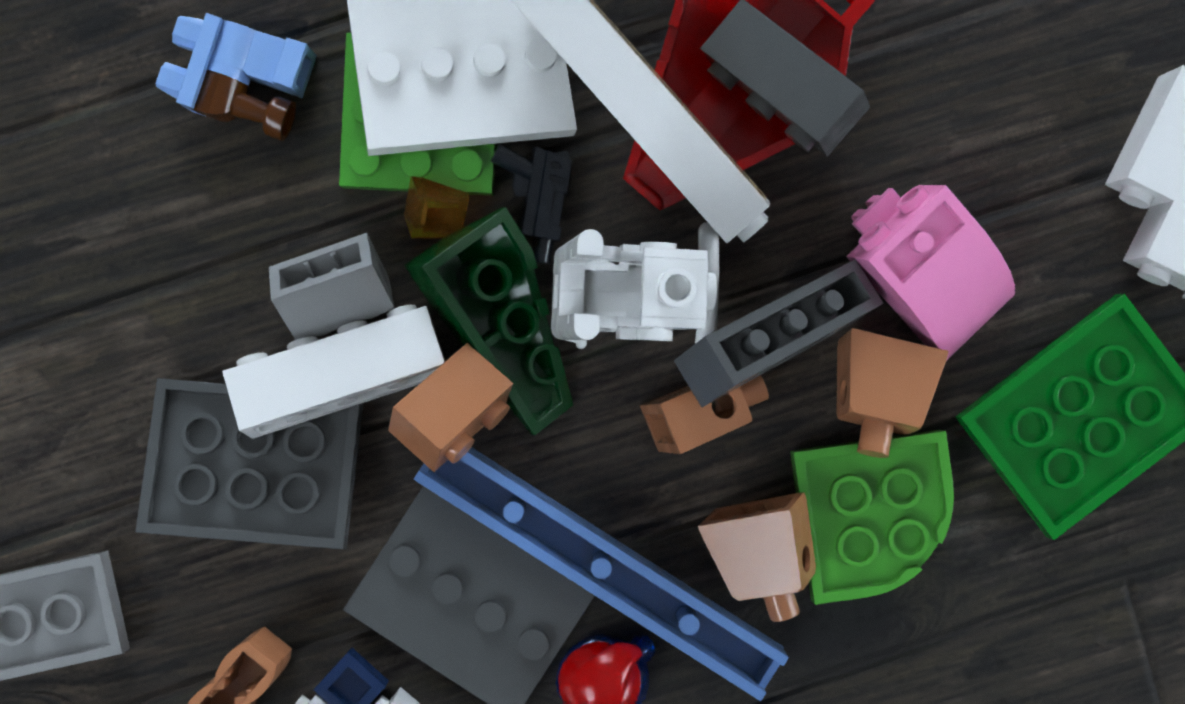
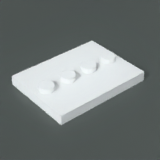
(455, 75)

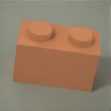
(450, 408)

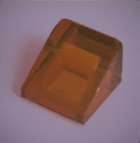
(434, 208)

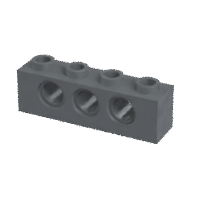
(776, 332)

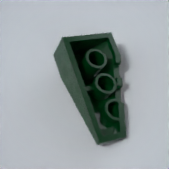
(490, 298)

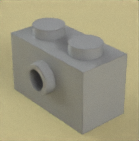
(331, 287)

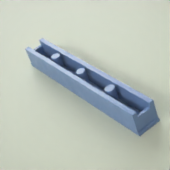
(608, 569)

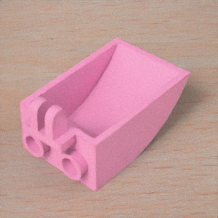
(932, 263)

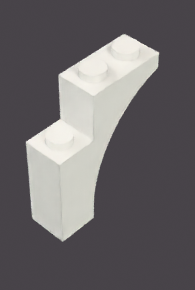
(1153, 177)

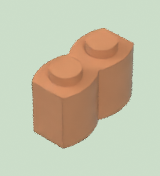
(246, 670)

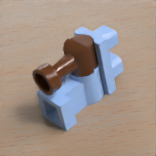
(224, 64)

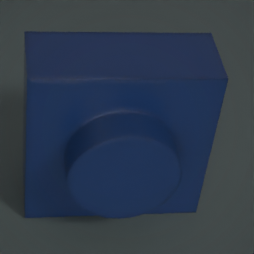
(351, 681)

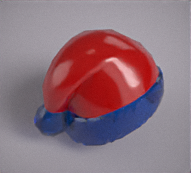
(605, 670)

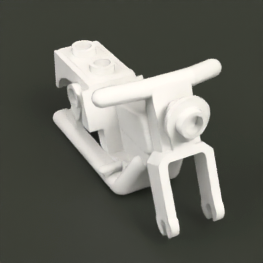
(641, 297)

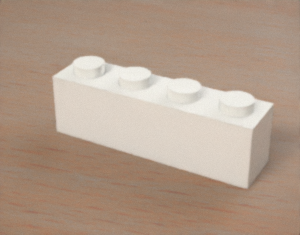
(333, 371)

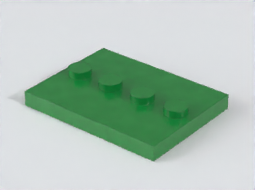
(1082, 416)

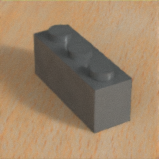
(784, 79)

